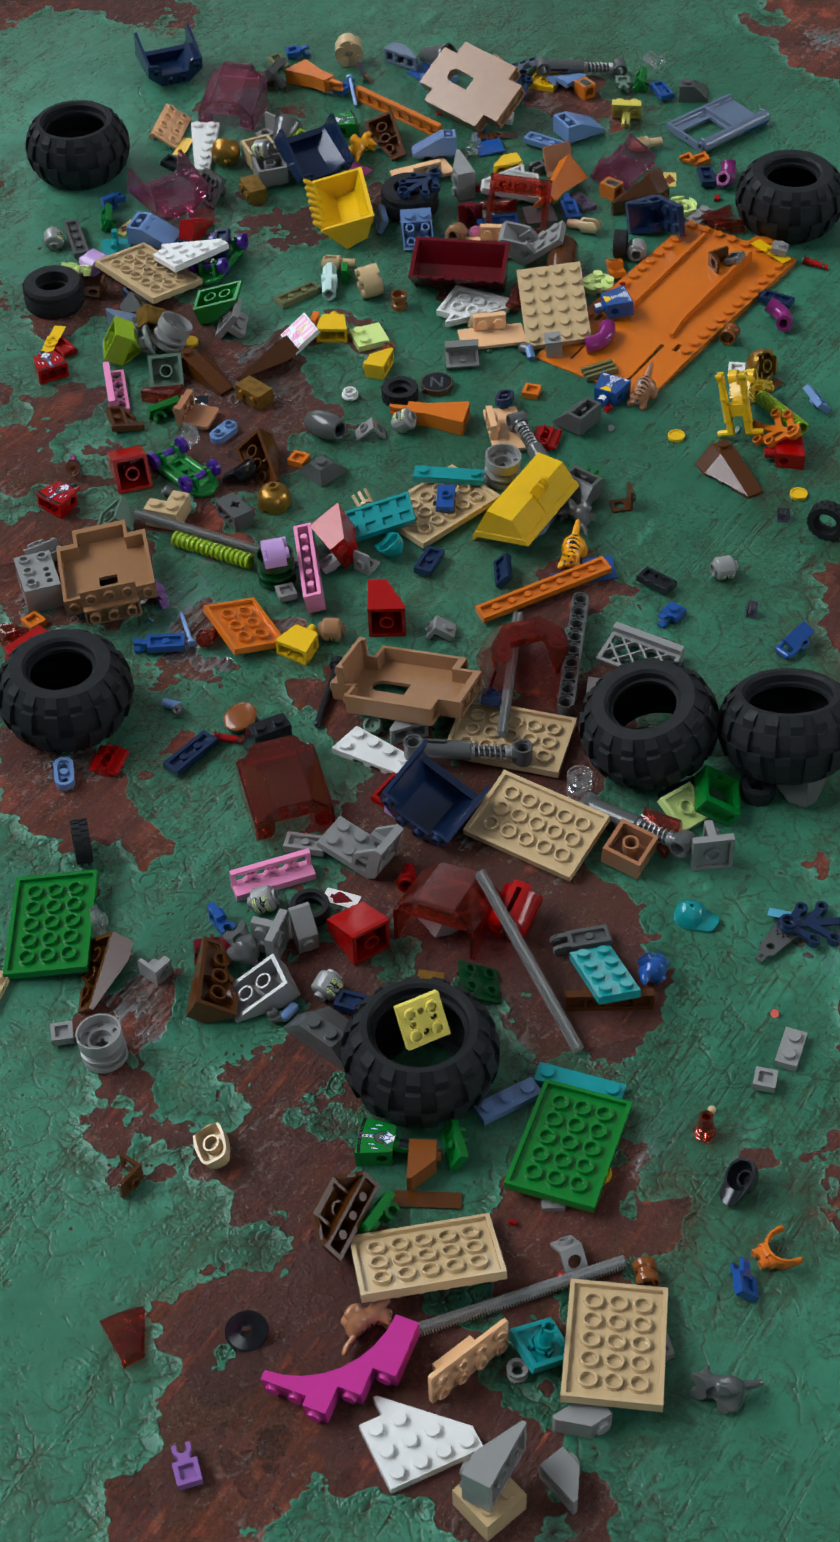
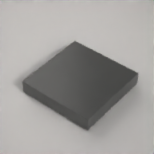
(533, 216)

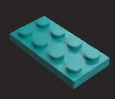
(382, 516)
(605, 974)

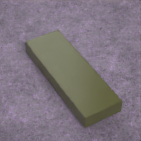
(297, 294)

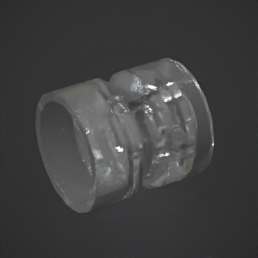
(579, 781)

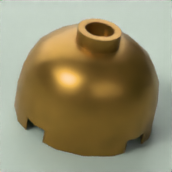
(225, 151)
(764, 362)
(274, 498)

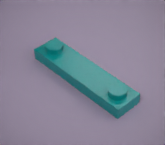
(448, 475)
(578, 1079)

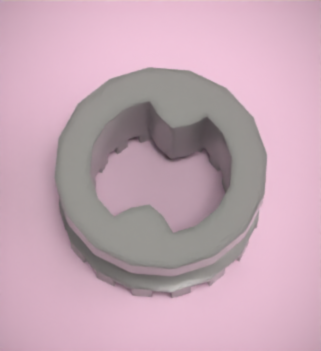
(514, 1377)

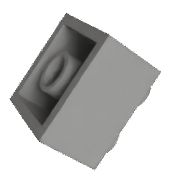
(271, 170)

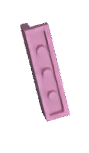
(113, 392)
(278, 878)

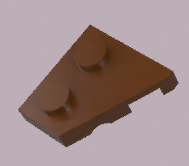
(122, 420)

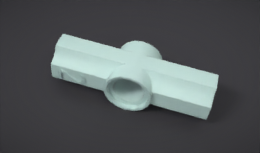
(329, 281)

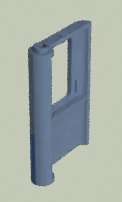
(725, 113)

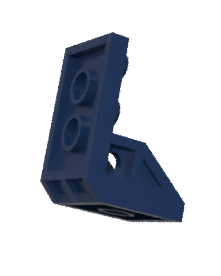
(655, 214)

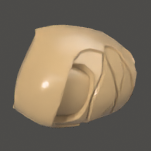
(212, 1146)

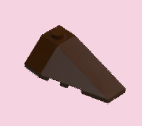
(652, 184)
(727, 466)

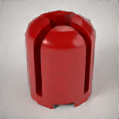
(520, 903)

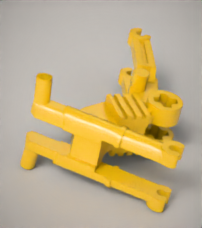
(742, 391)

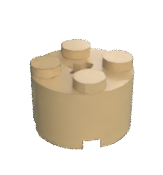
(348, 49)
(369, 281)

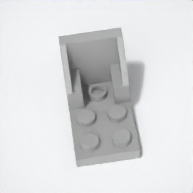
(526, 251)
(358, 849)

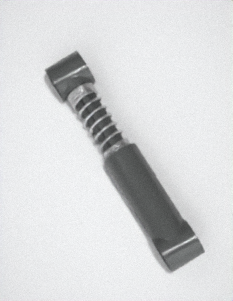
(555, 66)
(519, 423)
(520, 752)
(678, 842)

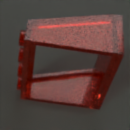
(521, 186)

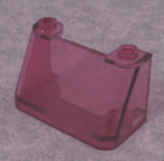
(625, 163)

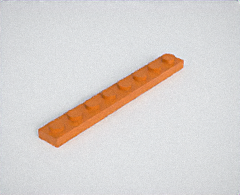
(399, 111)
(543, 589)

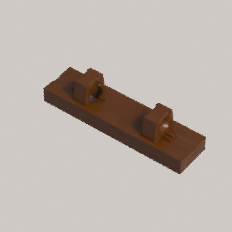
(584, 1001)

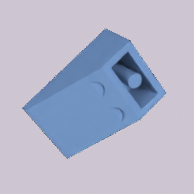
(575, 126)
(438, 144)
(415, 224)
(151, 230)

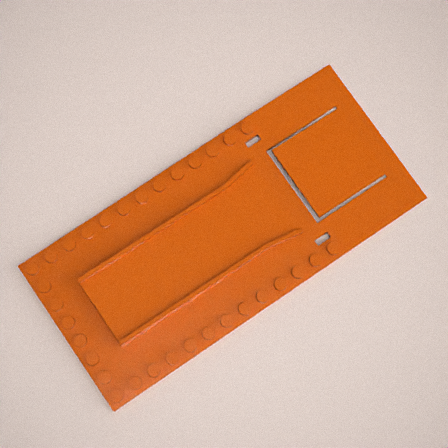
(677, 305)

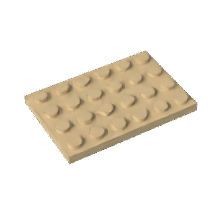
(145, 276)
(553, 302)
(434, 525)
(546, 731)
(537, 825)
(427, 1258)
(615, 1345)

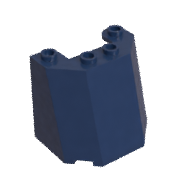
(172, 63)
(315, 152)
(429, 799)

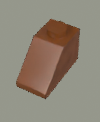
(422, 1161)

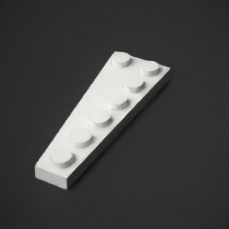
(202, 137)
(370, 750)

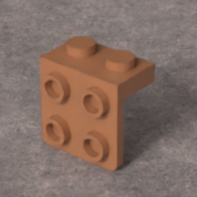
(553, 154)
(192, 413)

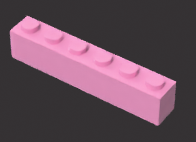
(309, 568)

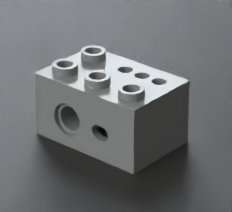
(39, 581)

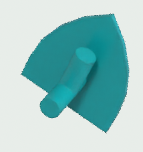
(114, 245)

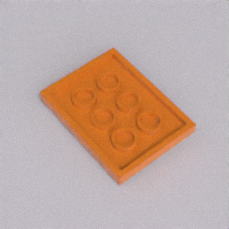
(243, 625)

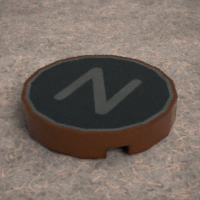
(436, 383)

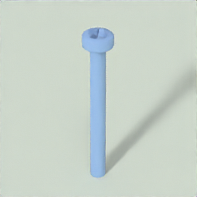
(350, 77)
(191, 642)

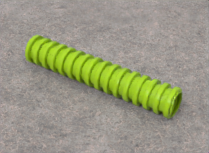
(769, 403)
(212, 550)

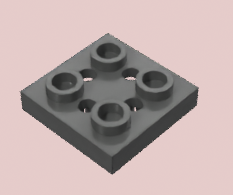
(272, 73)
(215, 188)

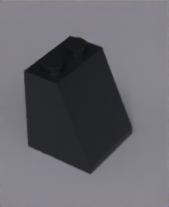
(267, 729)

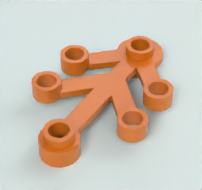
(791, 432)

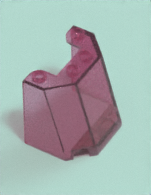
(235, 91)
(172, 194)

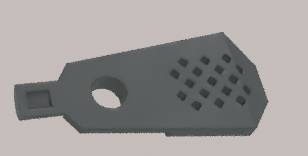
(774, 939)

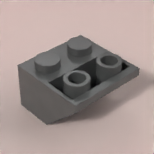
(580, 416)
(589, 487)

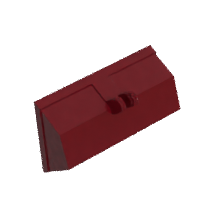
(459, 263)

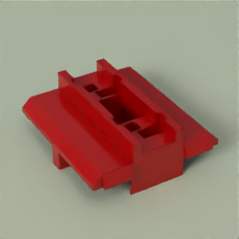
(548, 436)
(109, 760)

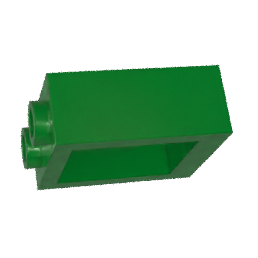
(710, 807)

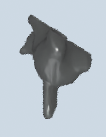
(581, 512)
(243, 945)
(725, 1389)

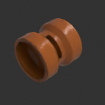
(399, 300)
(729, 334)
(645, 1269)

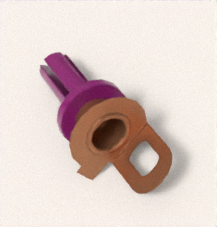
(72, 465)

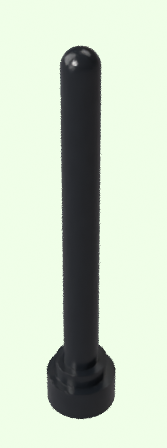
(327, 694)

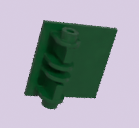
(480, 981)

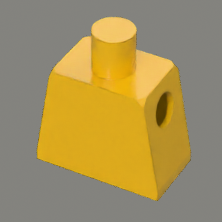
(332, 328)
(298, 643)

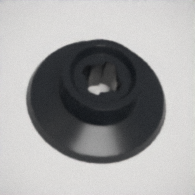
(246, 1340)

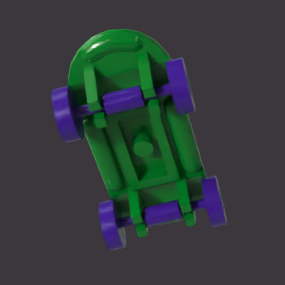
(214, 269)
(184, 470)

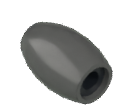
(325, 424)

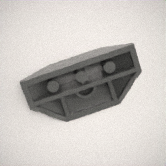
(321, 1032)

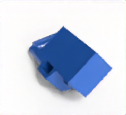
(794, 641)

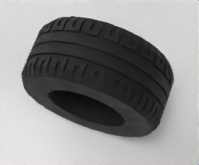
(394, 204)
(53, 292)

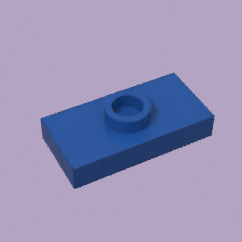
(661, 90)
(445, 498)

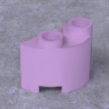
(89, 259)
(274, 552)

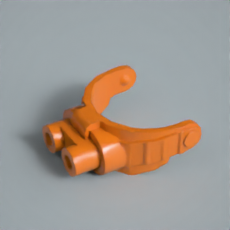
(768, 1259)

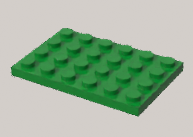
(51, 924)
(568, 1145)

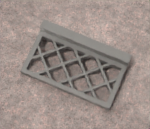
(643, 640)

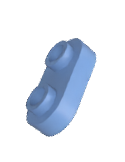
(223, 432)
(64, 773)

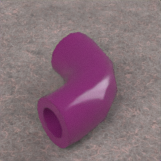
(728, 174)
(780, 313)
(602, 338)

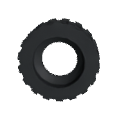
(399, 383)
(820, 529)
(81, 841)

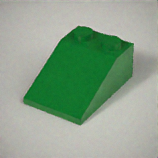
(215, 301)

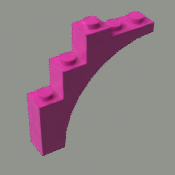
(353, 1381)

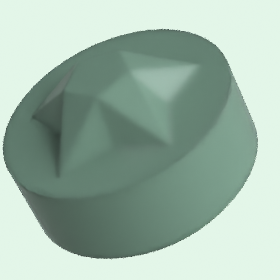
(373, 725)

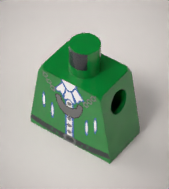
(348, 123)
(378, 1143)

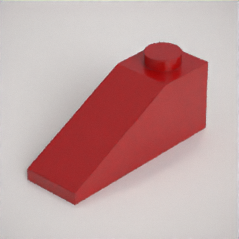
(193, 228)

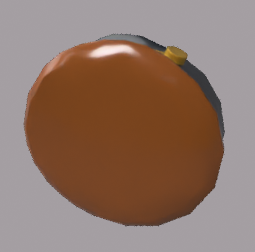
(239, 717)

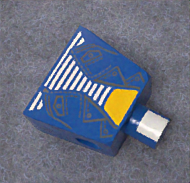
(615, 303)
(611, 389)

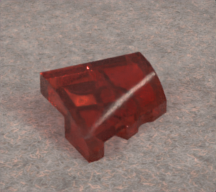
(501, 204)
(724, 212)
(154, 394)

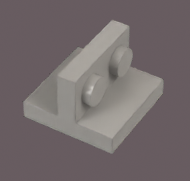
(233, 322)
(461, 354)
(712, 849)
(272, 935)

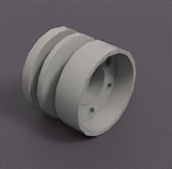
(171, 332)
(502, 465)
(101, 1043)

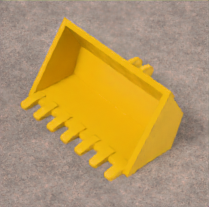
(341, 206)
(528, 502)

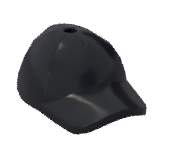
(241, 472)
(739, 1180)

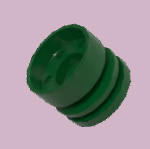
(275, 576)

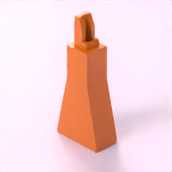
(311, 76)
(565, 176)
(444, 416)

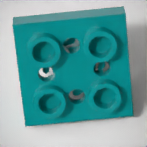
(543, 1339)

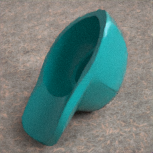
(390, 545)
(694, 916)

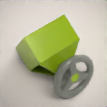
(124, 344)

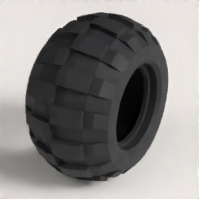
(77, 145)
(789, 196)
(71, 716)
(783, 726)
(654, 754)
(420, 1093)

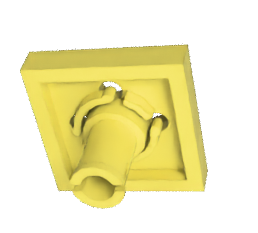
(626, 110)
(418, 1014)

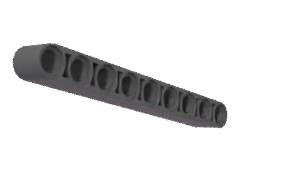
(572, 664)

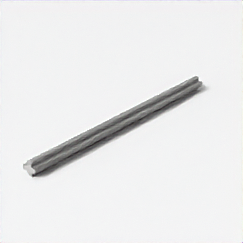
(194, 531)
(506, 699)
(529, 961)
(520, 1295)

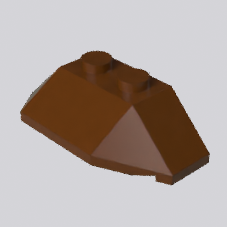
(342, 1210)

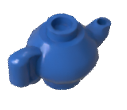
(652, 968)

